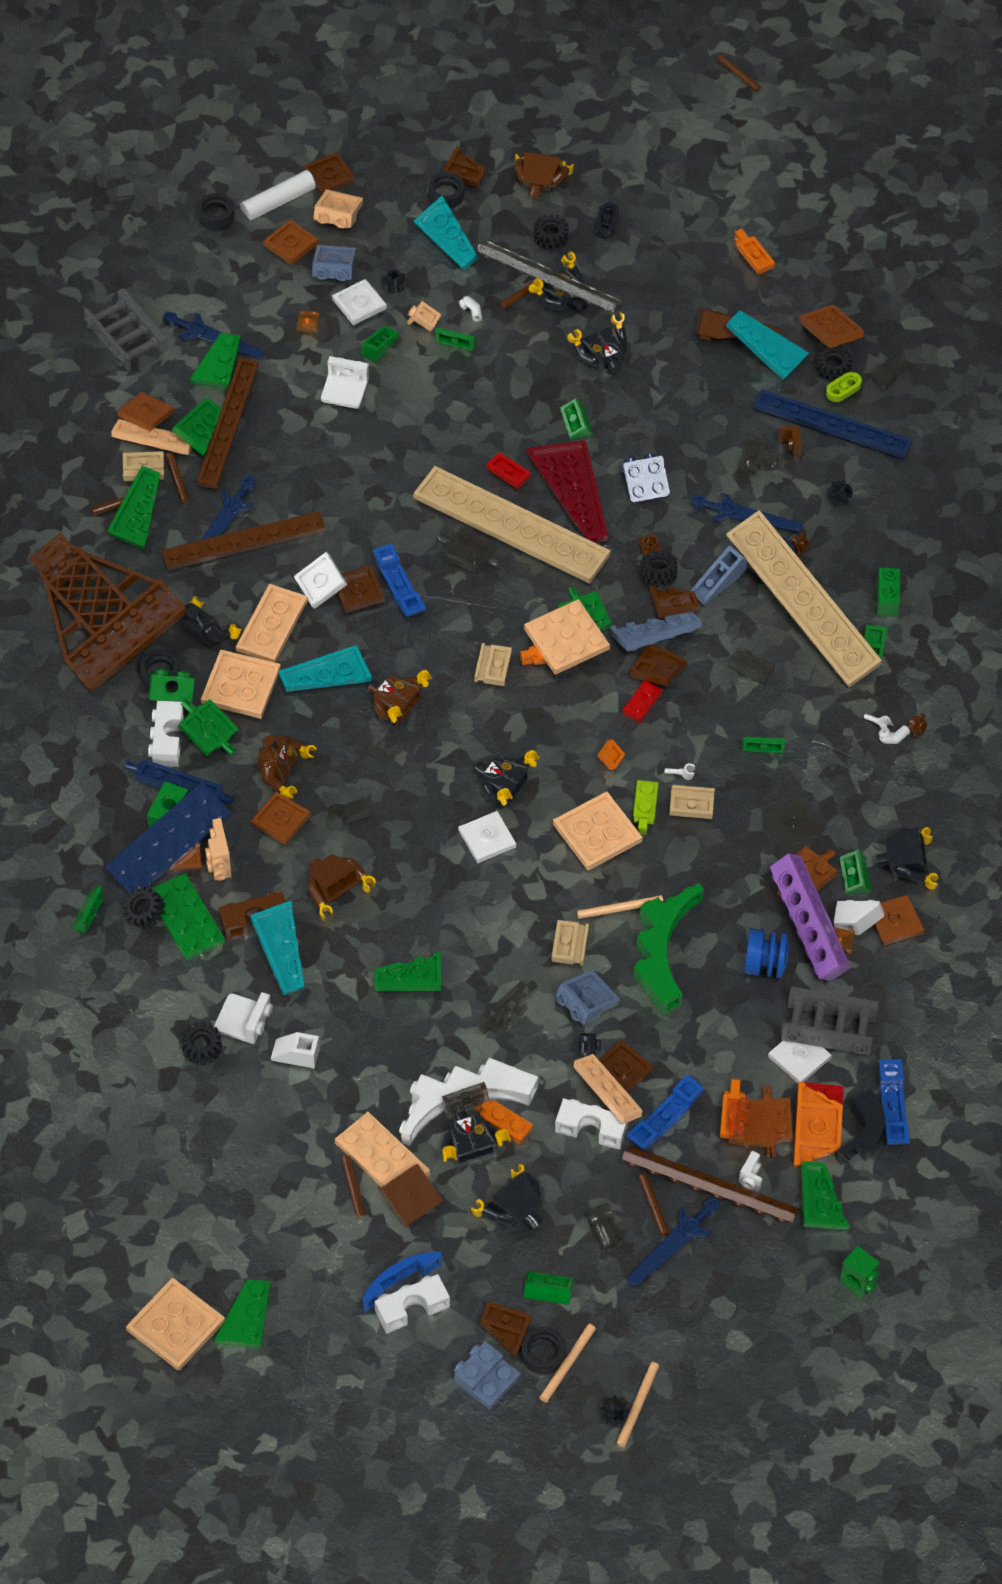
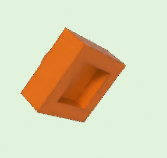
(611, 754)

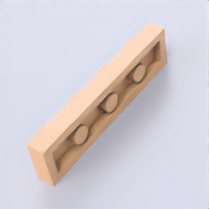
(156, 438)
(608, 1088)

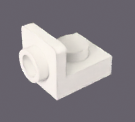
(748, 1174)

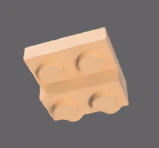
(337, 209)
(218, 854)

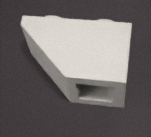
(857, 915)
(297, 1049)

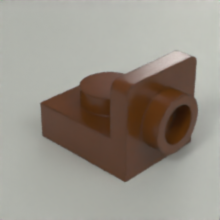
(792, 436)

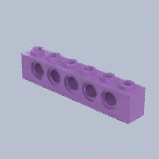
(795, 883)

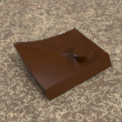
(658, 665)

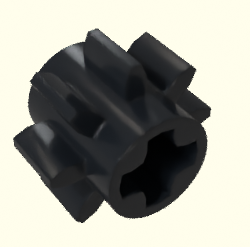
(394, 281)
(840, 492)
(587, 1044)
(614, 1410)

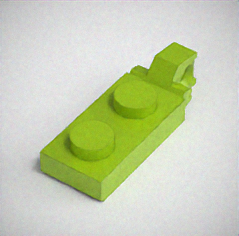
(645, 804)

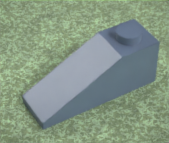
(720, 575)

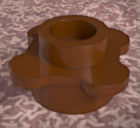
(649, 540)
(801, 543)
(917, 725)

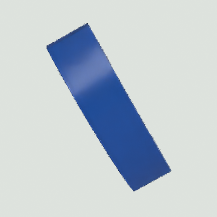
(397, 581)
(893, 1101)
(667, 1114)
(424, 1263)

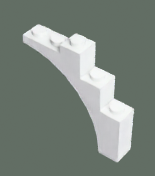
(500, 1079)

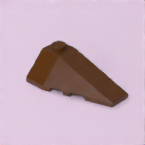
(712, 324)

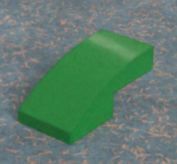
(875, 637)

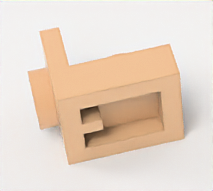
(423, 315)

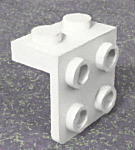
(345, 382)
(244, 1017)

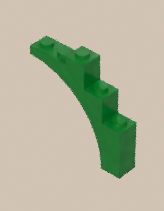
(653, 970)

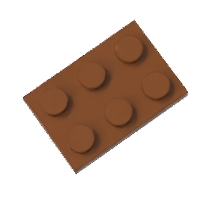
(831, 326)

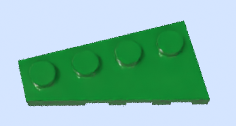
(135, 513)

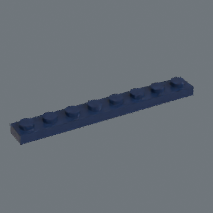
(832, 424)

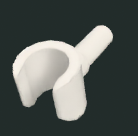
(883, 721)
(684, 772)

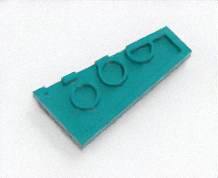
(446, 233)
(768, 345)
(327, 671)
(278, 939)

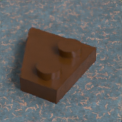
(465, 167)
(673, 601)
(506, 1326)

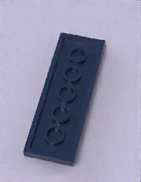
(168, 840)

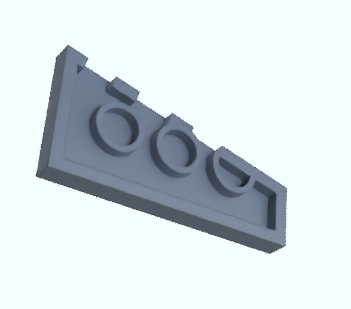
(654, 630)

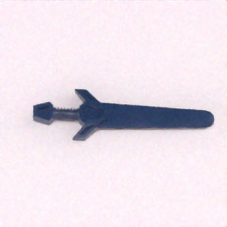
(198, 329)
(232, 506)
(728, 509)
(685, 1231)

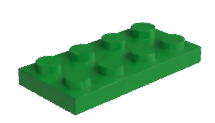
(188, 918)

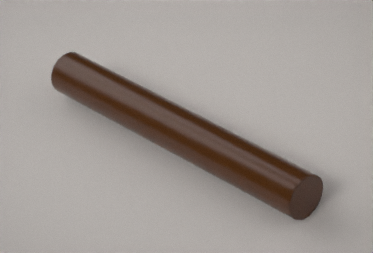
(739, 73)
(516, 296)
(177, 478)
(107, 506)
(353, 1187)
(654, 1206)

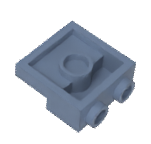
(334, 262)
(586, 997)
(485, 1375)

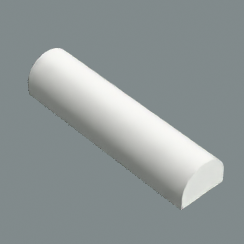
(278, 195)

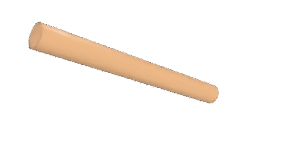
(618, 907)
(567, 1363)
(637, 1405)

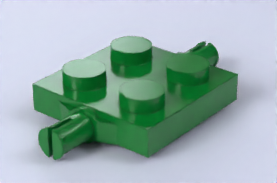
(593, 606)
(208, 727)

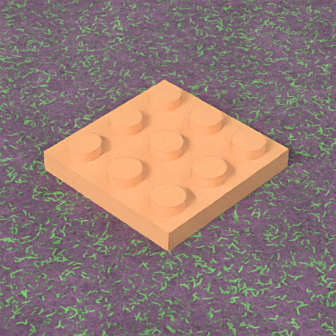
(566, 636)
(241, 683)
(597, 831)
(175, 1324)

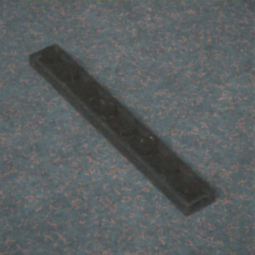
(557, 280)

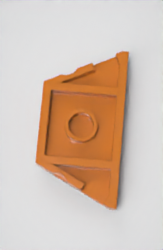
(816, 1126)

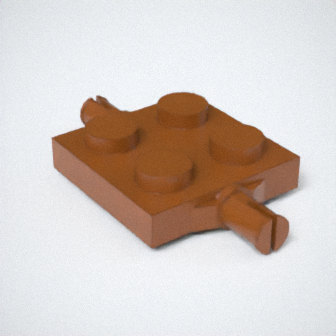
(818, 867)
(784, 1120)

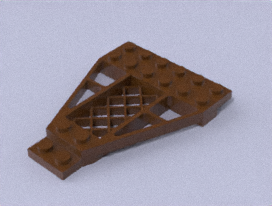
(127, 631)

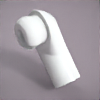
(475, 308)
(893, 738)

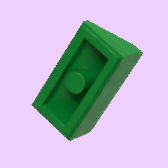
(455, 339)
(576, 419)
(765, 745)
(855, 873)
(88, 910)
(548, 1288)

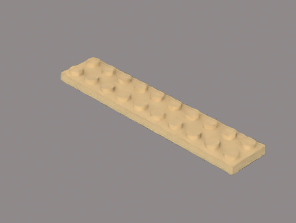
(512, 524)
(804, 599)

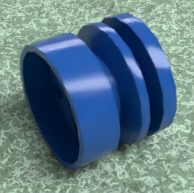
(766, 953)

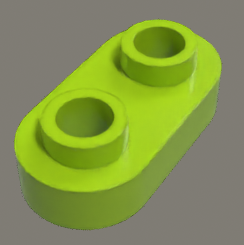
(840, 388)

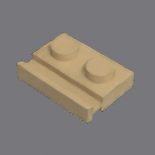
(133, 461)
(493, 664)
(692, 801)
(570, 942)

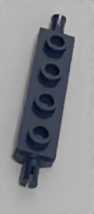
(156, 774)

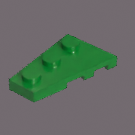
(219, 362)
(199, 425)
(411, 976)
(819, 1200)
(247, 1316)

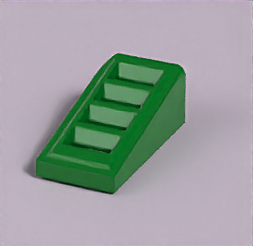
(377, 344)

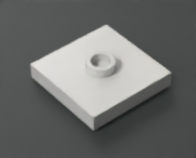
(359, 302)
(320, 580)
(487, 837)
(799, 1059)

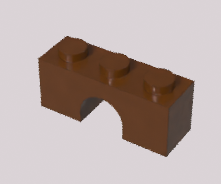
(235, 916)

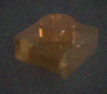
(308, 321)
(846, 939)

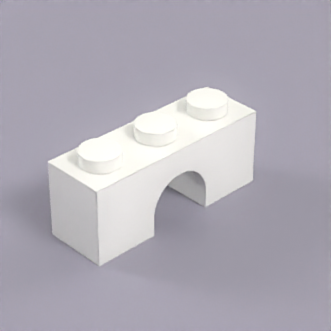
(166, 749)
(575, 1115)
(427, 1293)

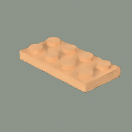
(271, 623)
(377, 1150)

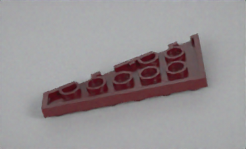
(572, 480)

